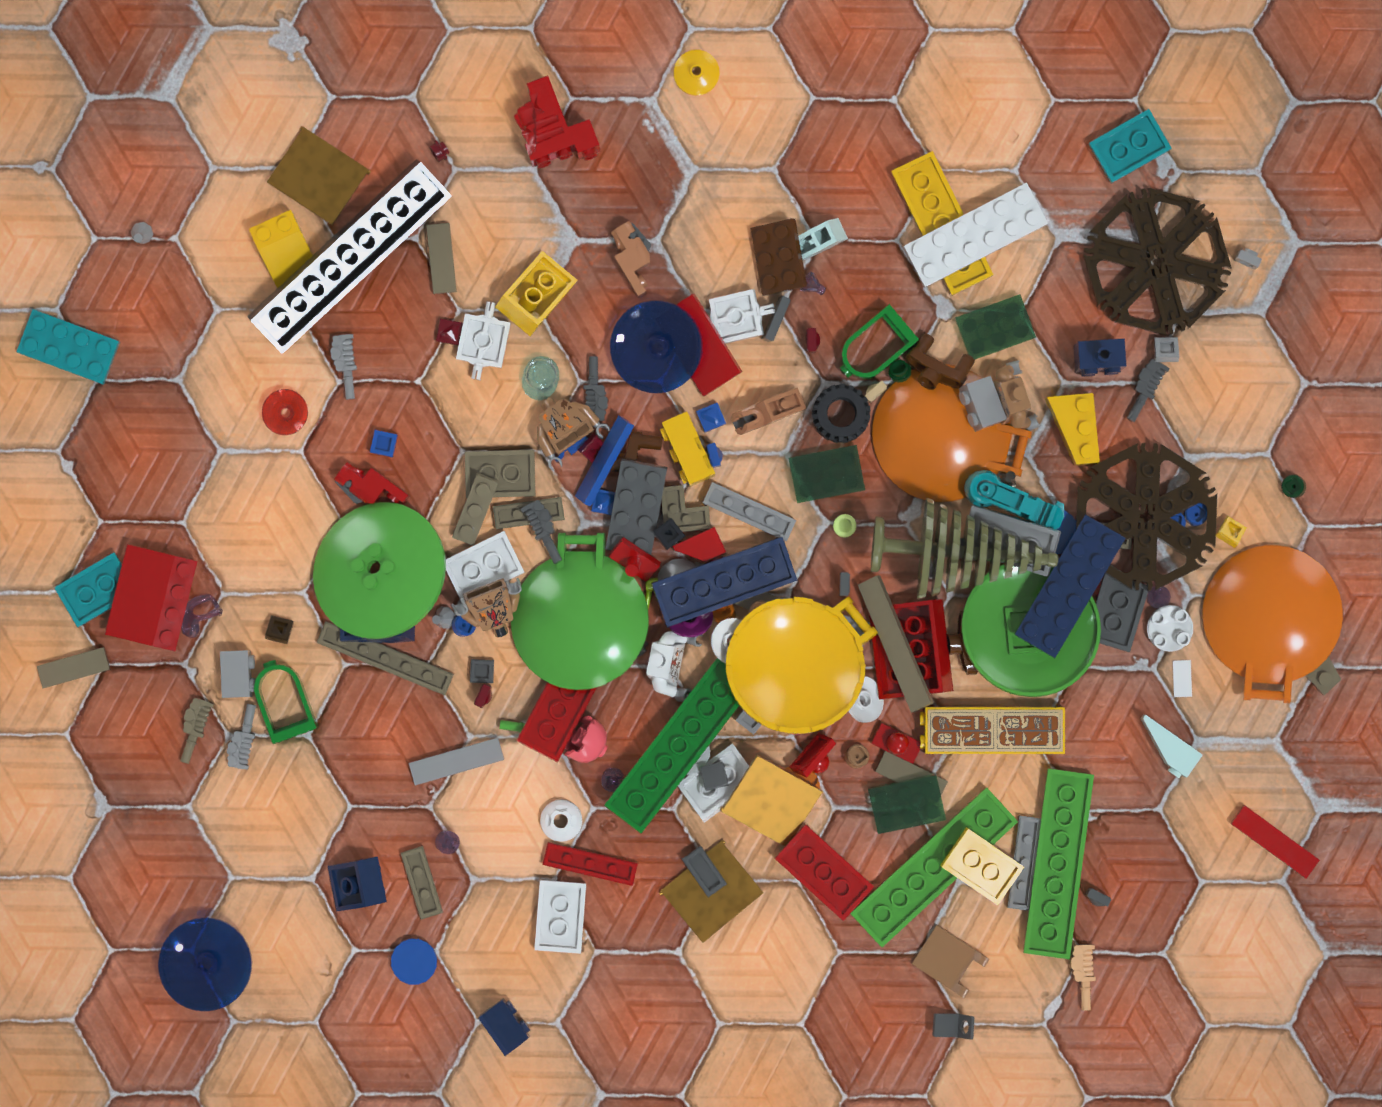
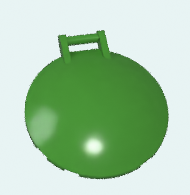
(580, 617)

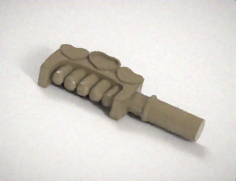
(194, 723)

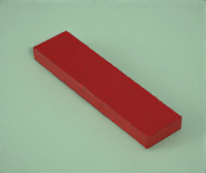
(1275, 841)
(590, 864)

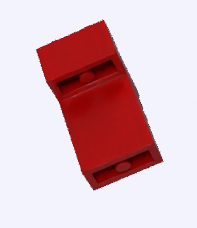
(547, 131)

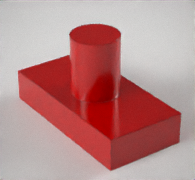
(634, 559)

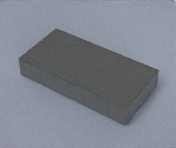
(776, 319)
(704, 871)

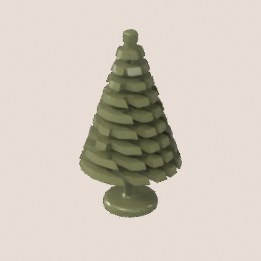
(954, 550)

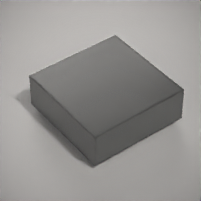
(844, 587)
(482, 671)
(714, 776)

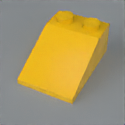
(281, 246)
(536, 293)

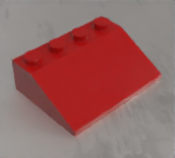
(151, 597)
(927, 636)

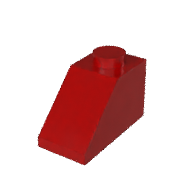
(703, 547)

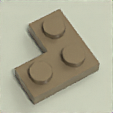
(686, 518)

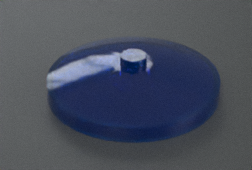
(656, 346)
(205, 964)

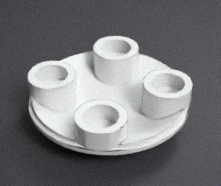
(1170, 628)

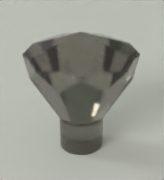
(1008, 478)

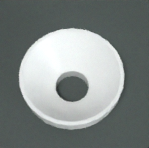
(566, 808)

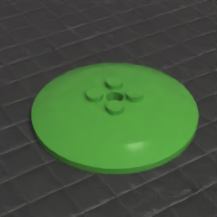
(408, 575)
(1010, 663)

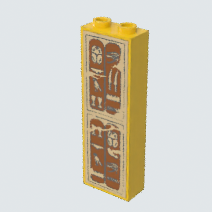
(993, 730)

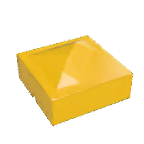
(1231, 531)

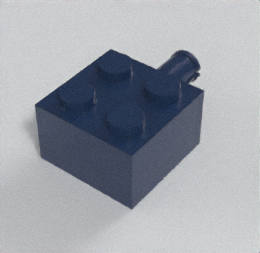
(1099, 356)

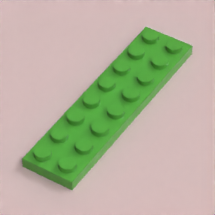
(1058, 863)
(921, 876)

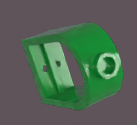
(897, 325)
(293, 729)

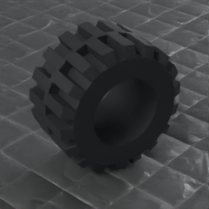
(860, 406)

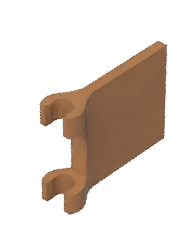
(947, 959)

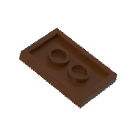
(778, 257)

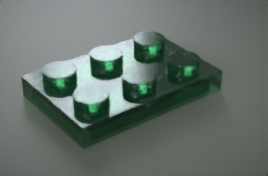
(995, 327)
(826, 474)
(907, 803)

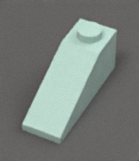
(821, 238)
(1173, 751)

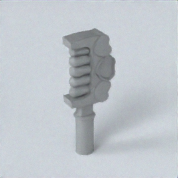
(343, 361)
(241, 741)

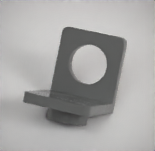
(952, 1025)

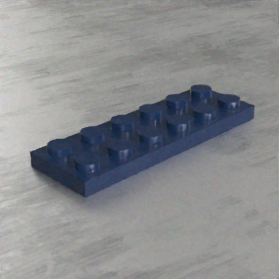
(724, 581)
(1070, 586)

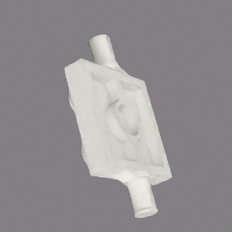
(738, 315)
(483, 340)

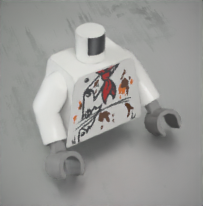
(666, 662)

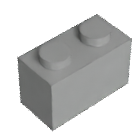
(982, 403)
(236, 673)

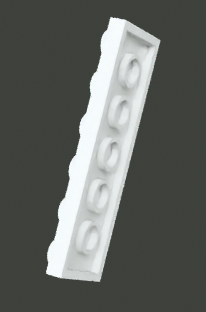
(975, 235)

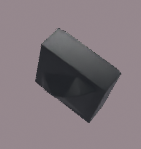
(668, 534)

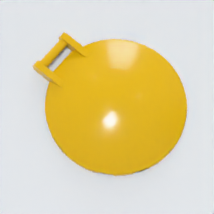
(798, 663)

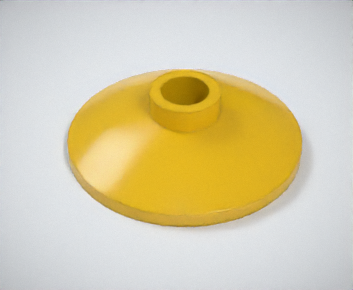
(696, 84)

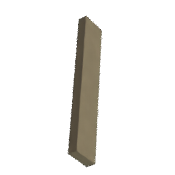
(895, 644)
(388, 660)

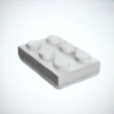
(483, 564)
(709, 802)
(560, 916)

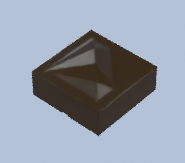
(279, 629)

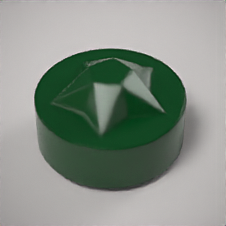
(1293, 486)

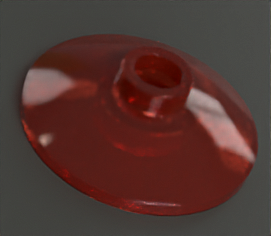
(273, 408)

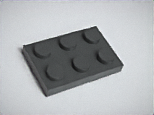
(1119, 612)

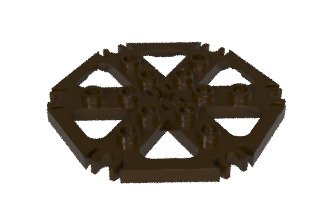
(1178, 266)
(1166, 506)

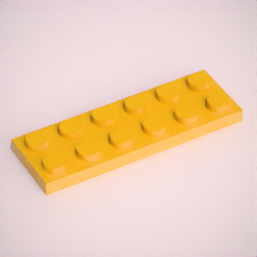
(933, 206)

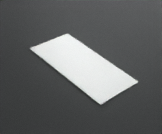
(1182, 678)

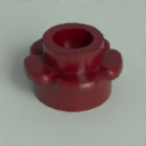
(439, 150)

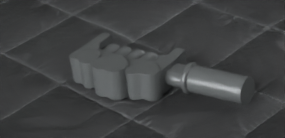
(1148, 380)
(595, 393)
(543, 527)

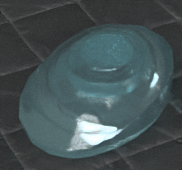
(540, 378)

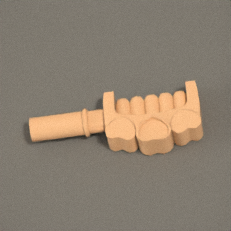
(1082, 968)

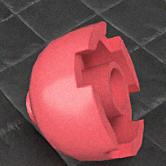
(587, 741)

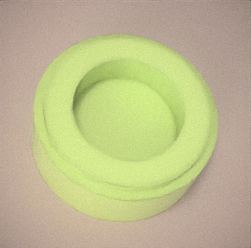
(844, 525)

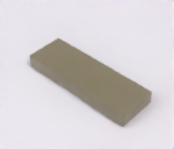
(441, 258)
(512, 516)
(73, 667)
(900, 770)
(421, 882)

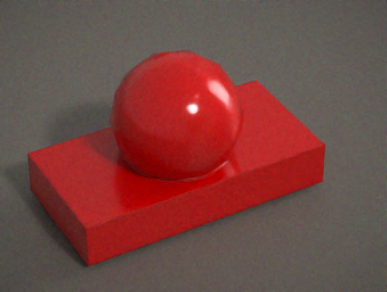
(896, 743)
(814, 756)

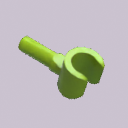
(649, 589)

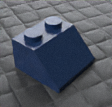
(357, 884)
(505, 1026)

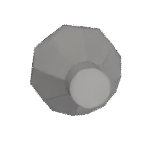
(142, 233)
(443, 617)

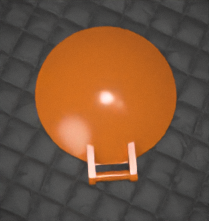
(929, 444)
(1272, 617)

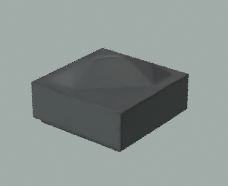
(1097, 898)

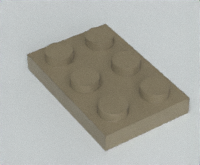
(511, 468)

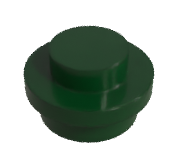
(899, 371)

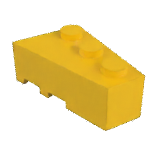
(1077, 425)
(687, 449)

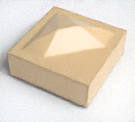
(875, 391)

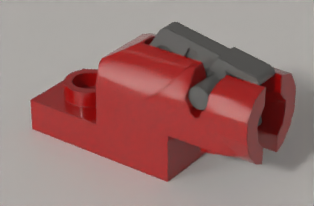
(367, 487)

